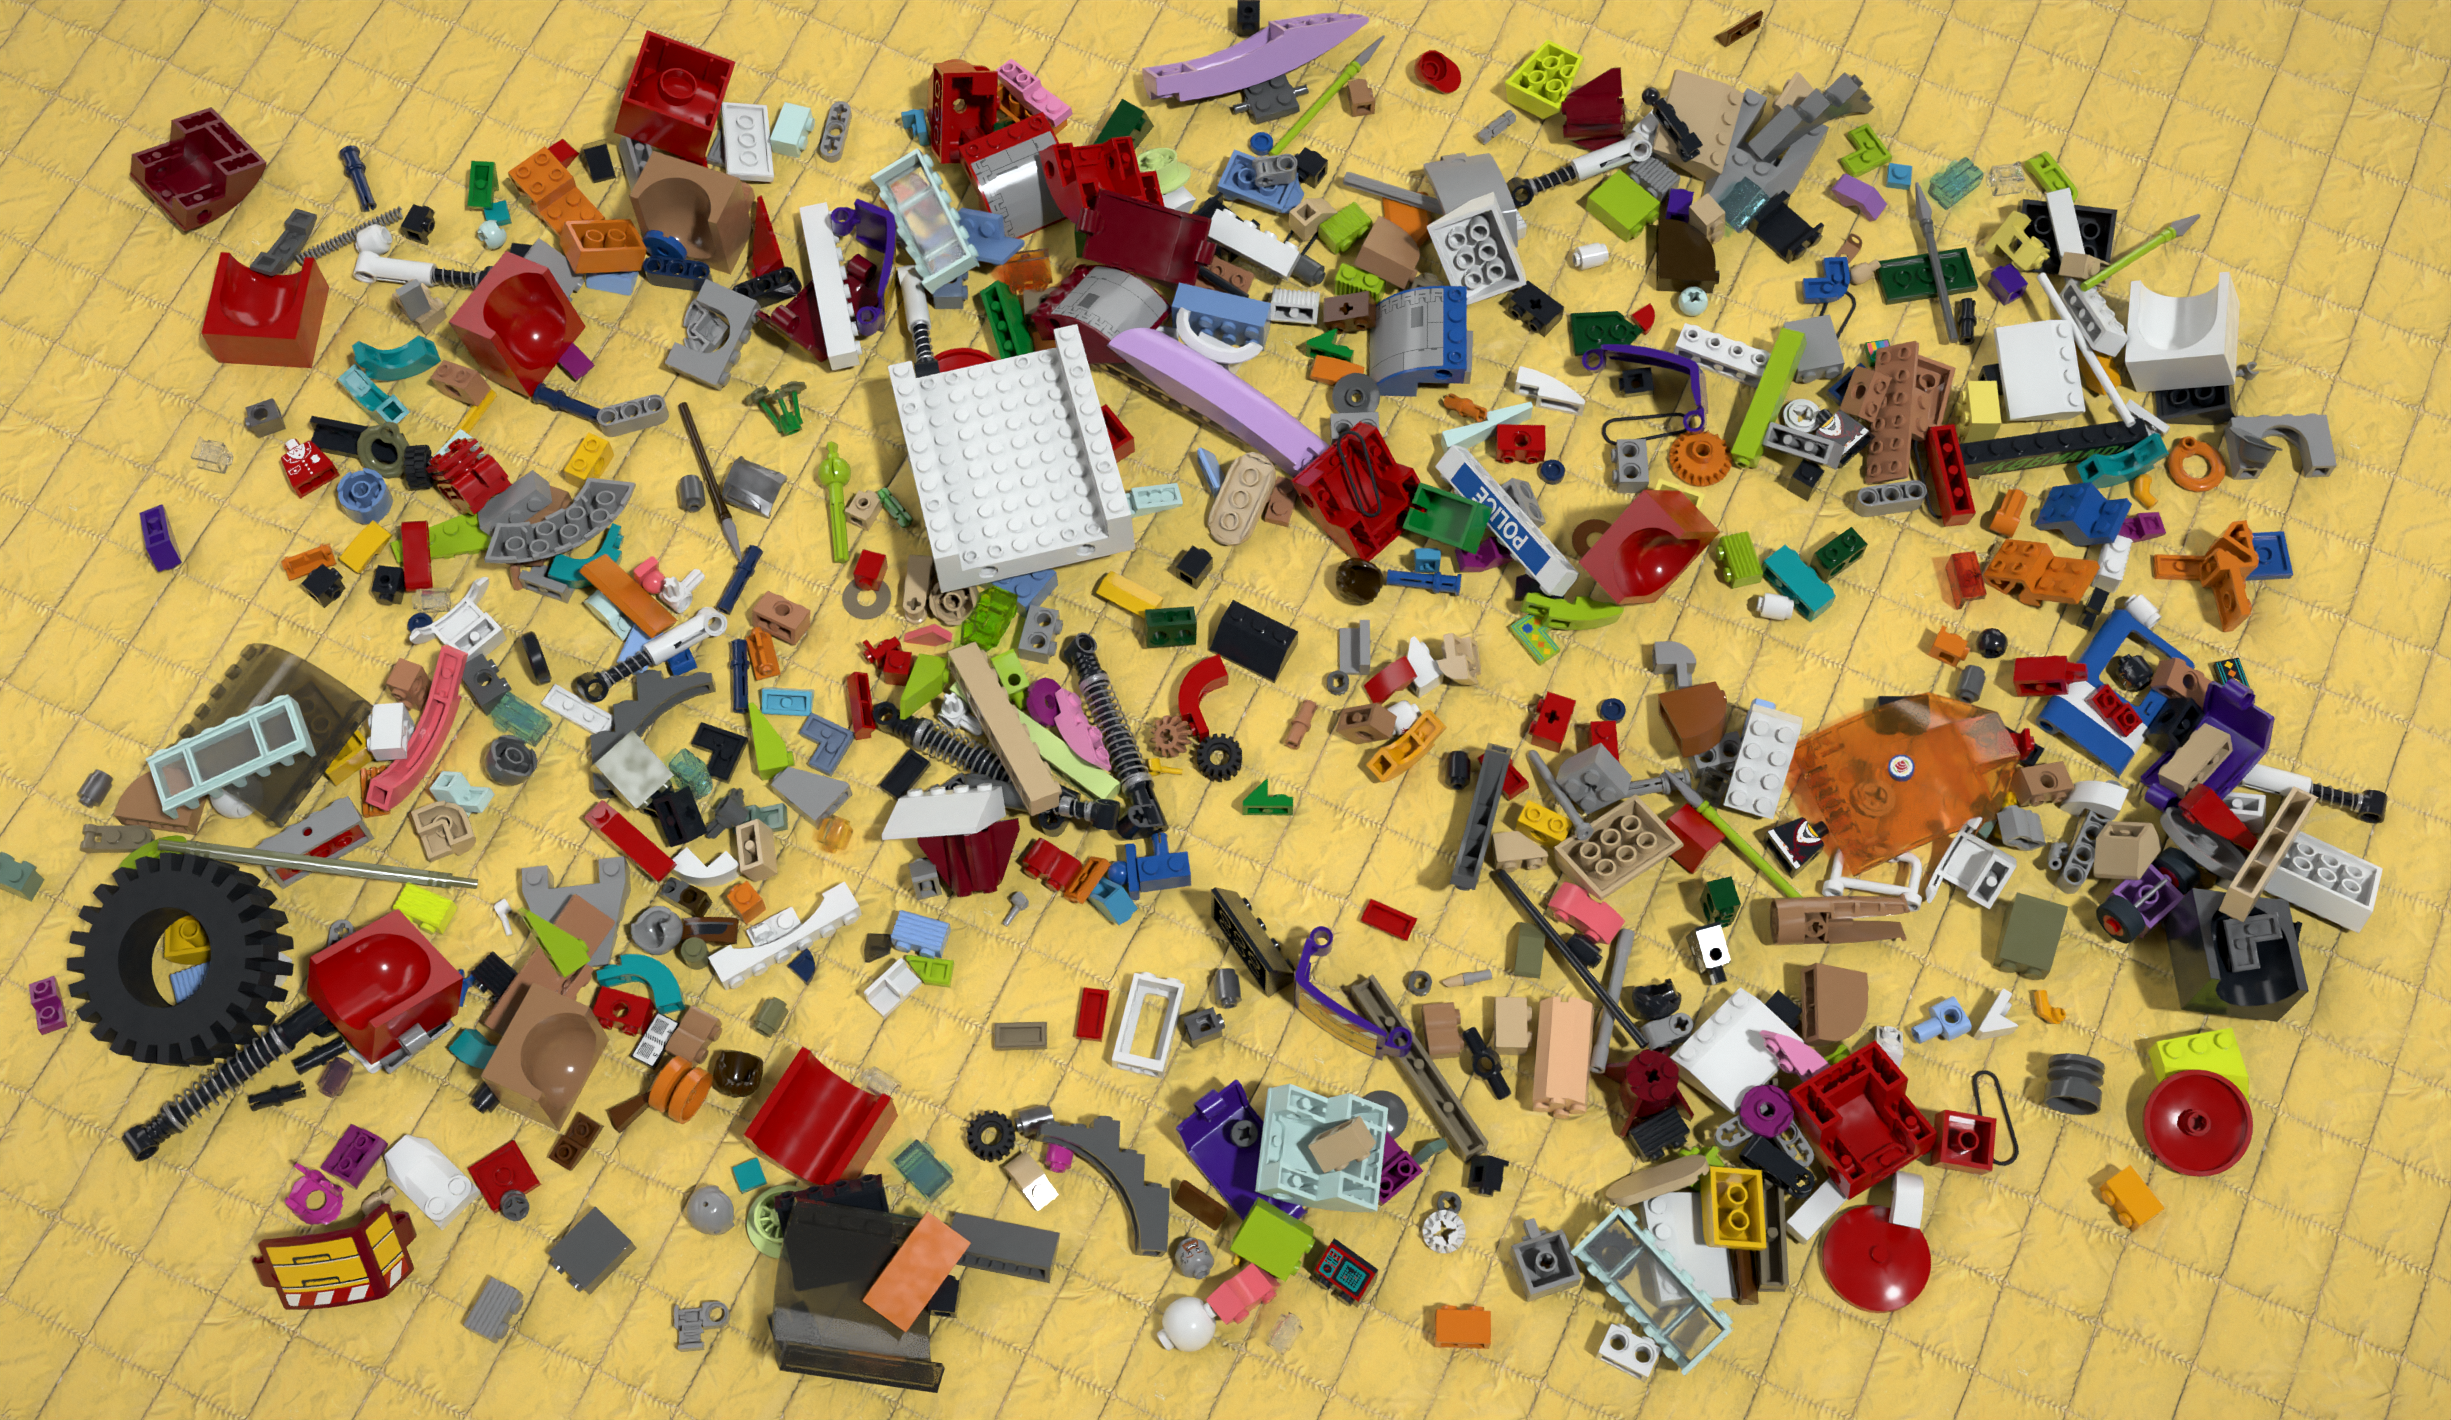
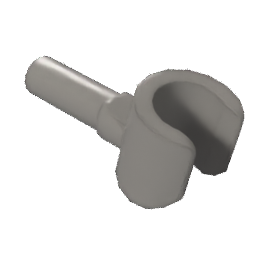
(2246, 372)
(1020, 902)

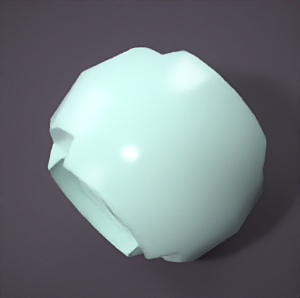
(492, 234)
(1693, 301)

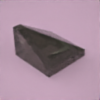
(877, 946)

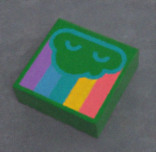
(1871, 348)

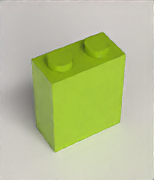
(1623, 206)
(1272, 1239)

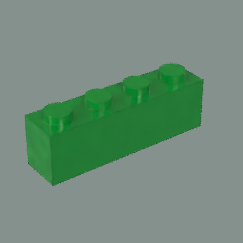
(1006, 320)

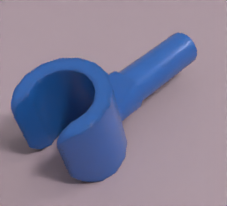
(465, 985)

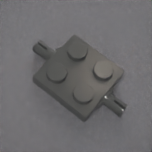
(1271, 99)

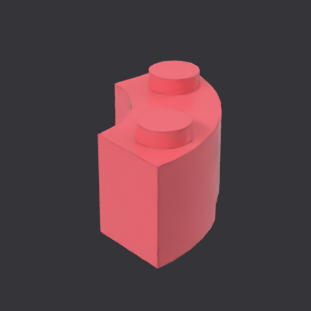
(1577, 908)
(1243, 1293)

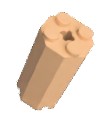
(1563, 1056)

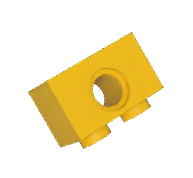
(589, 460)
(1543, 825)

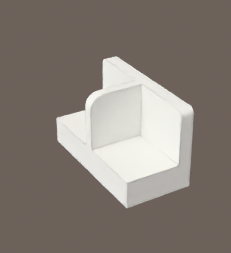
(892, 988)

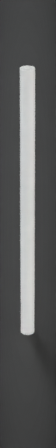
(2087, 351)

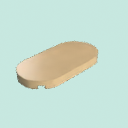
(1241, 499)
(1657, 1180)

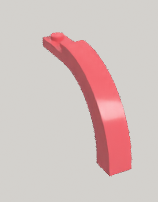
(429, 736)

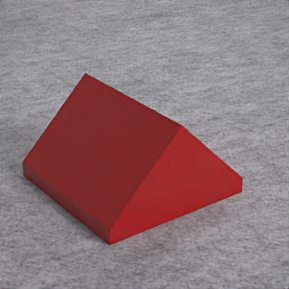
(1696, 834)

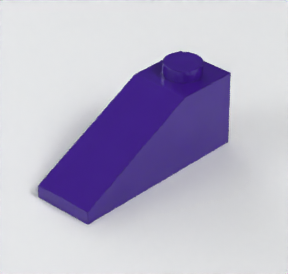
(160, 538)

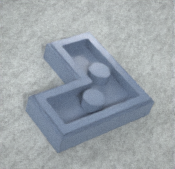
(832, 743)

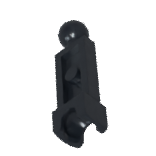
(1686, 142)

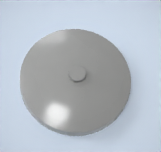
(2203, 845)

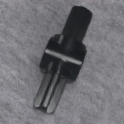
(1492, 1075)

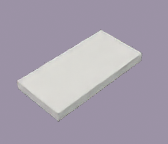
(747, 141)

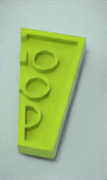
(452, 538)

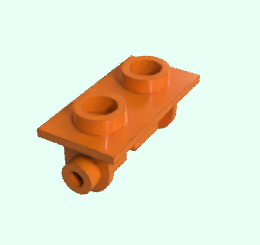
(305, 562)
(762, 654)

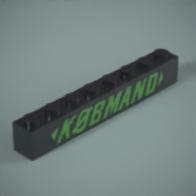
(2050, 447)

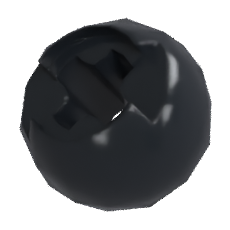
(1991, 643)

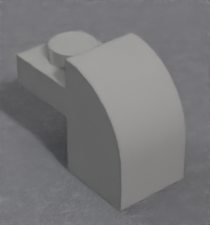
(1675, 659)

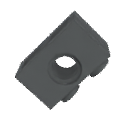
(479, 671)

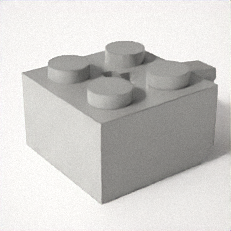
(1593, 779)
(1551, 1249)

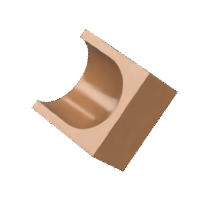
(695, 207)
(545, 1056)

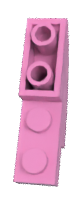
(1031, 94)
(1078, 734)
(1794, 1055)

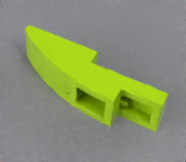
(1580, 615)

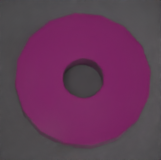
(1039, 691)
(1766, 1126)

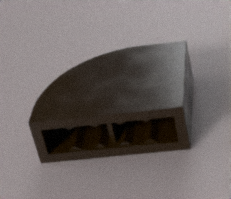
(1683, 258)

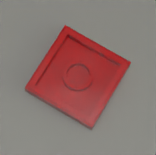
(501, 1172)

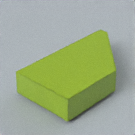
(932, 971)

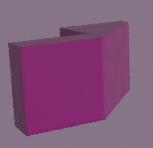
(1488, 556)

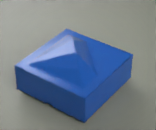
(682, 662)

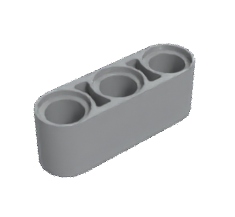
(625, 424)
(1899, 492)

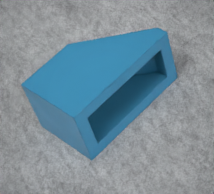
(1112, 901)

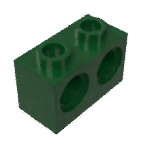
(1838, 554)
(1170, 627)
(1720, 901)

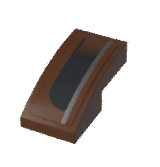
(712, 930)

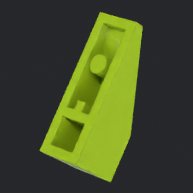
(924, 683)
(769, 746)
(560, 948)

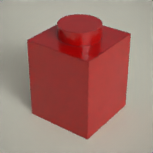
(870, 570)
(898, 667)

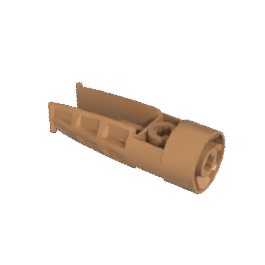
(1831, 922)

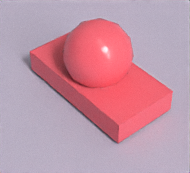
(649, 576)

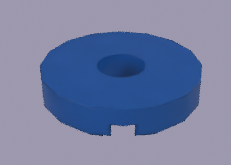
(662, 246)

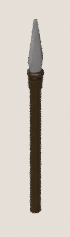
(722, 511)

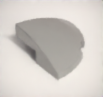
(704, 329)

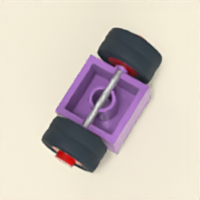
(2144, 903)

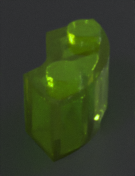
(989, 618)

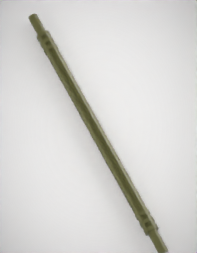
(318, 864)

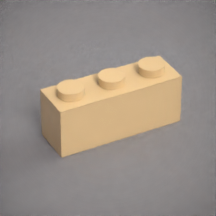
(2196, 760)

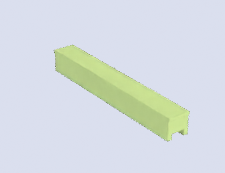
(1063, 761)

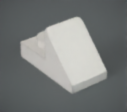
(1995, 1022)

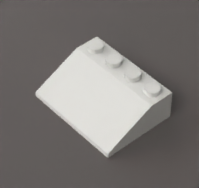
(1478, 249)
(2039, 371)
(945, 811)
(2327, 882)
(1728, 1052)
(1678, 1227)

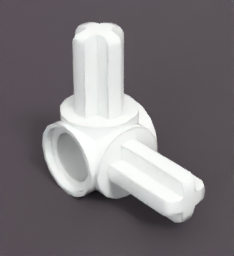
(679, 594)
(956, 714)

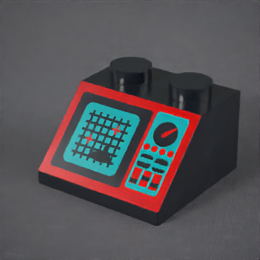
(1345, 1274)

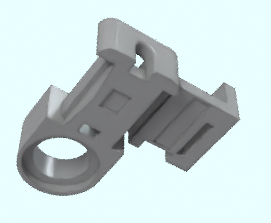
(692, 1321)

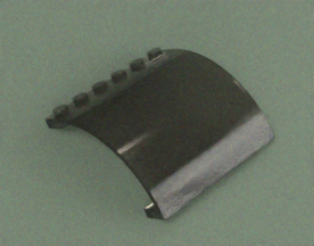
(327, 706)
(818, 1310)

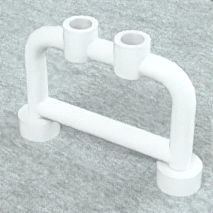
(1836, 884)

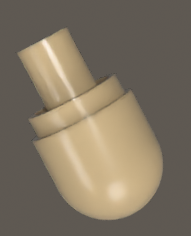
(1863, 272)
(377, 1199)

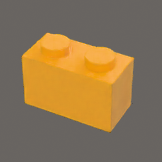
(2131, 1198)

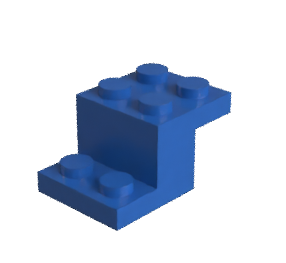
(2083, 514)

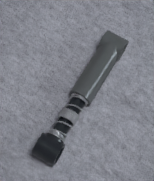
(1101, 813)

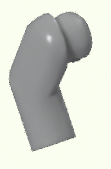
(2056, 850)

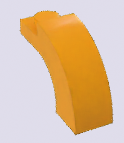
(2108, 365)
(1408, 749)

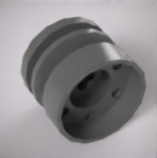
(2074, 1084)

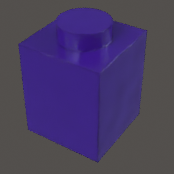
(1679, 204)
(2007, 284)

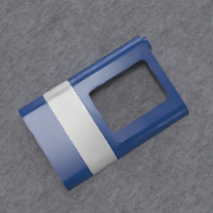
(2076, 717)

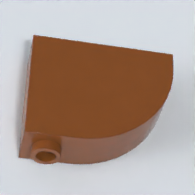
(1694, 717)

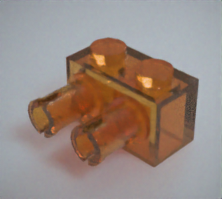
(1027, 270)

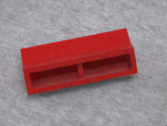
(858, 706)

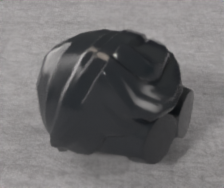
(1656, 1001)

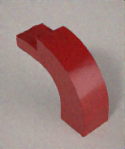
(1198, 682)

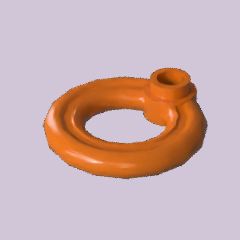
(2183, 451)

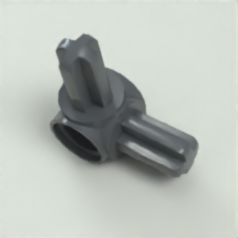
(728, 813)

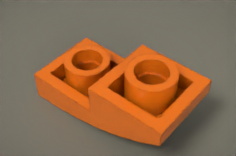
(1331, 370)

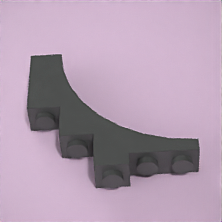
(1819, 107)
(654, 699)
(1481, 817)
(1125, 1169)

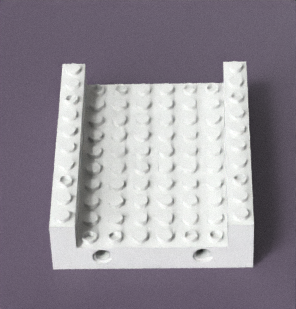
(1013, 464)

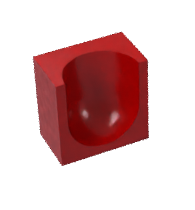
(674, 96)
(265, 316)
(517, 323)
(1649, 546)
(383, 985)

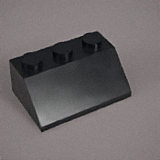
(1254, 641)

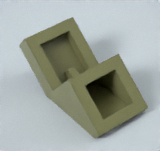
(1529, 951)

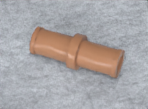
(1301, 724)

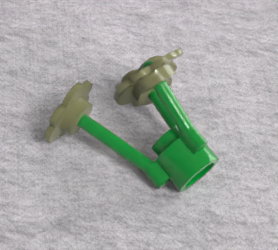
(789, 422)

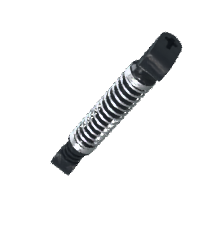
(982, 761)
(1136, 781)

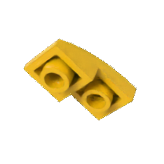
(365, 546)

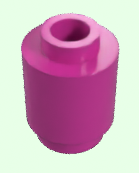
(1058, 1158)

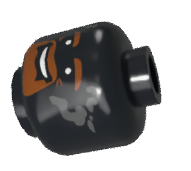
(2134, 672)

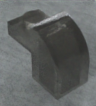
(1713, 787)

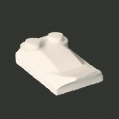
(430, 1179)

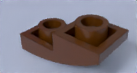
(576, 1142)

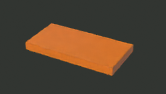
(628, 596)
(916, 1271)

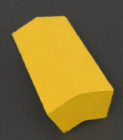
(1128, 594)

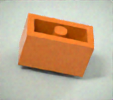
(1462, 1327)

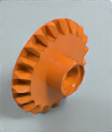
(1700, 469)

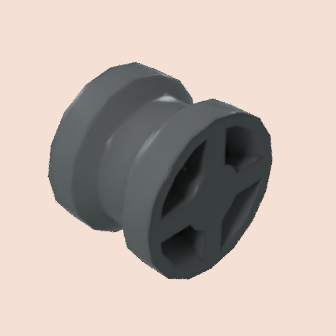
(1240, 1137)
(516, 1211)

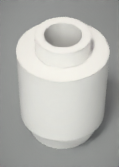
(1590, 256)
(1775, 606)
(2142, 610)

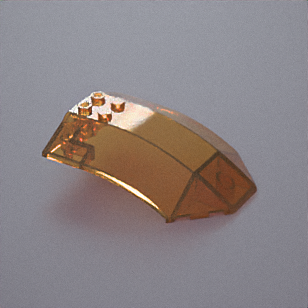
(1960, 773)

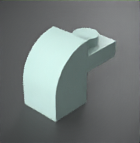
(610, 613)
(456, 789)

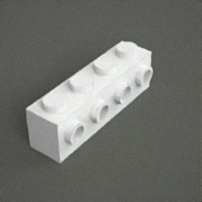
(1252, 244)
(2094, 318)
(1722, 355)

